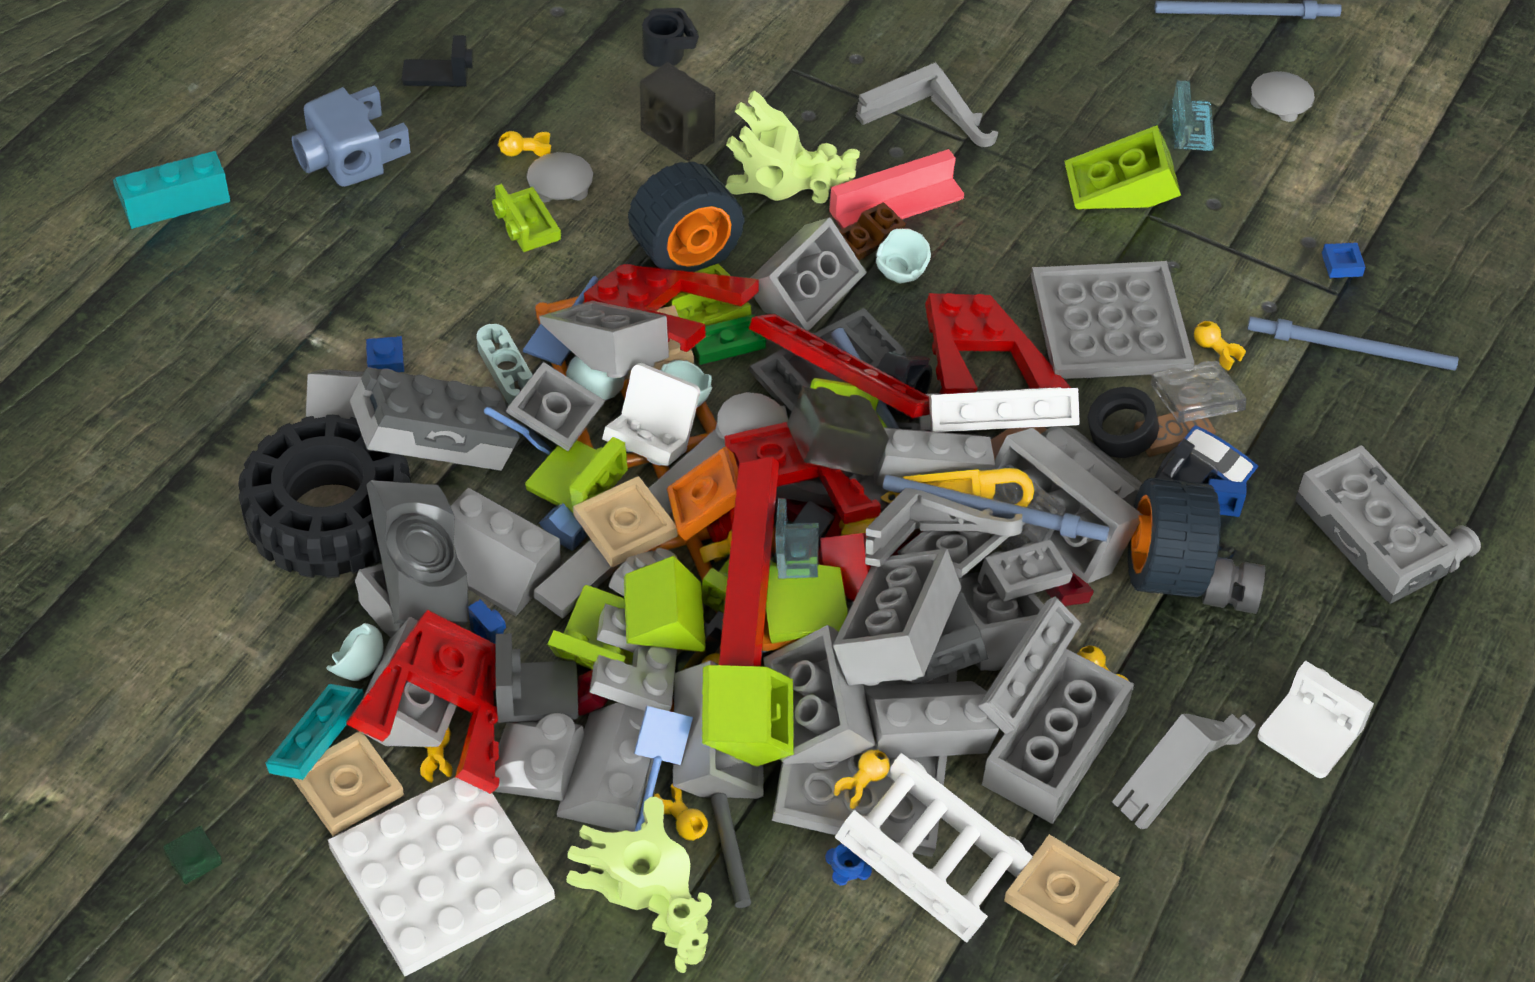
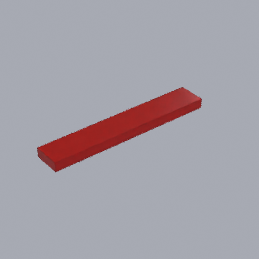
(842, 364)
(749, 563)

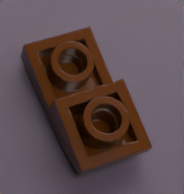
(871, 230)

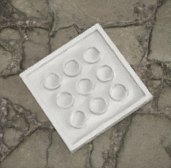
(440, 872)

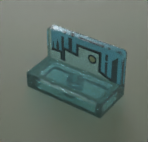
(1191, 120)
(796, 546)

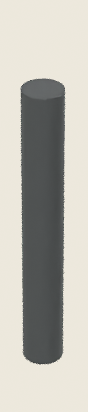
(730, 850)

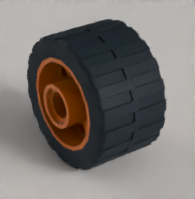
(685, 218)
(1175, 537)

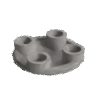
(1282, 94)
(560, 176)
(748, 412)

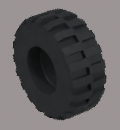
(298, 460)

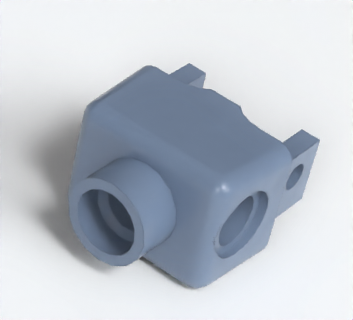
(345, 140)

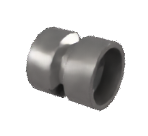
(1243, 598)

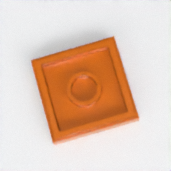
(704, 493)

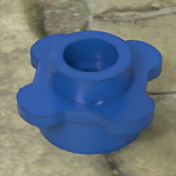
(841, 873)

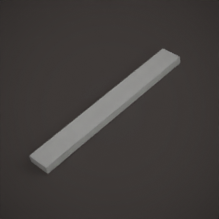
(588, 565)

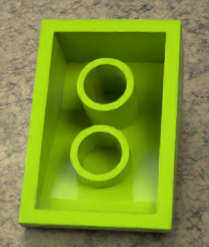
(1124, 173)

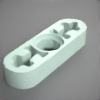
(506, 352)

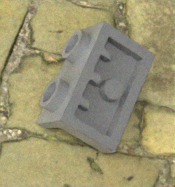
(1025, 570)

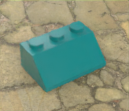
(172, 189)

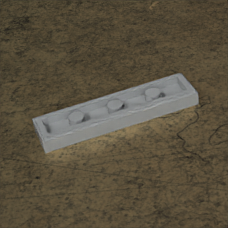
(1029, 665)

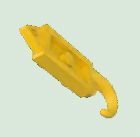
(975, 482)

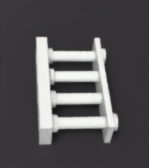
(1002, 409)
(927, 885)

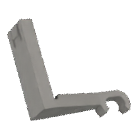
(915, 87)
(928, 512)
(1175, 761)

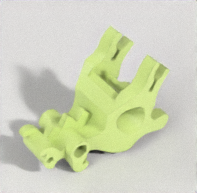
(777, 161)
(650, 872)

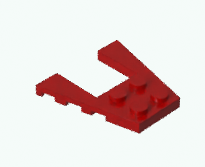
(652, 288)
(980, 324)
(778, 442)
(453, 667)

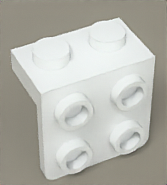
(655, 415)
(1316, 721)

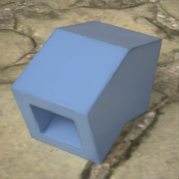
(564, 525)

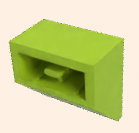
(748, 712)

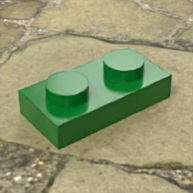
(728, 340)

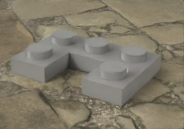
(640, 685)

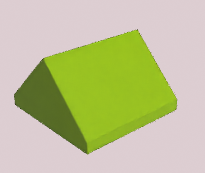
(664, 607)

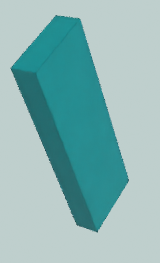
(314, 732)

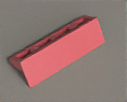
(903, 188)

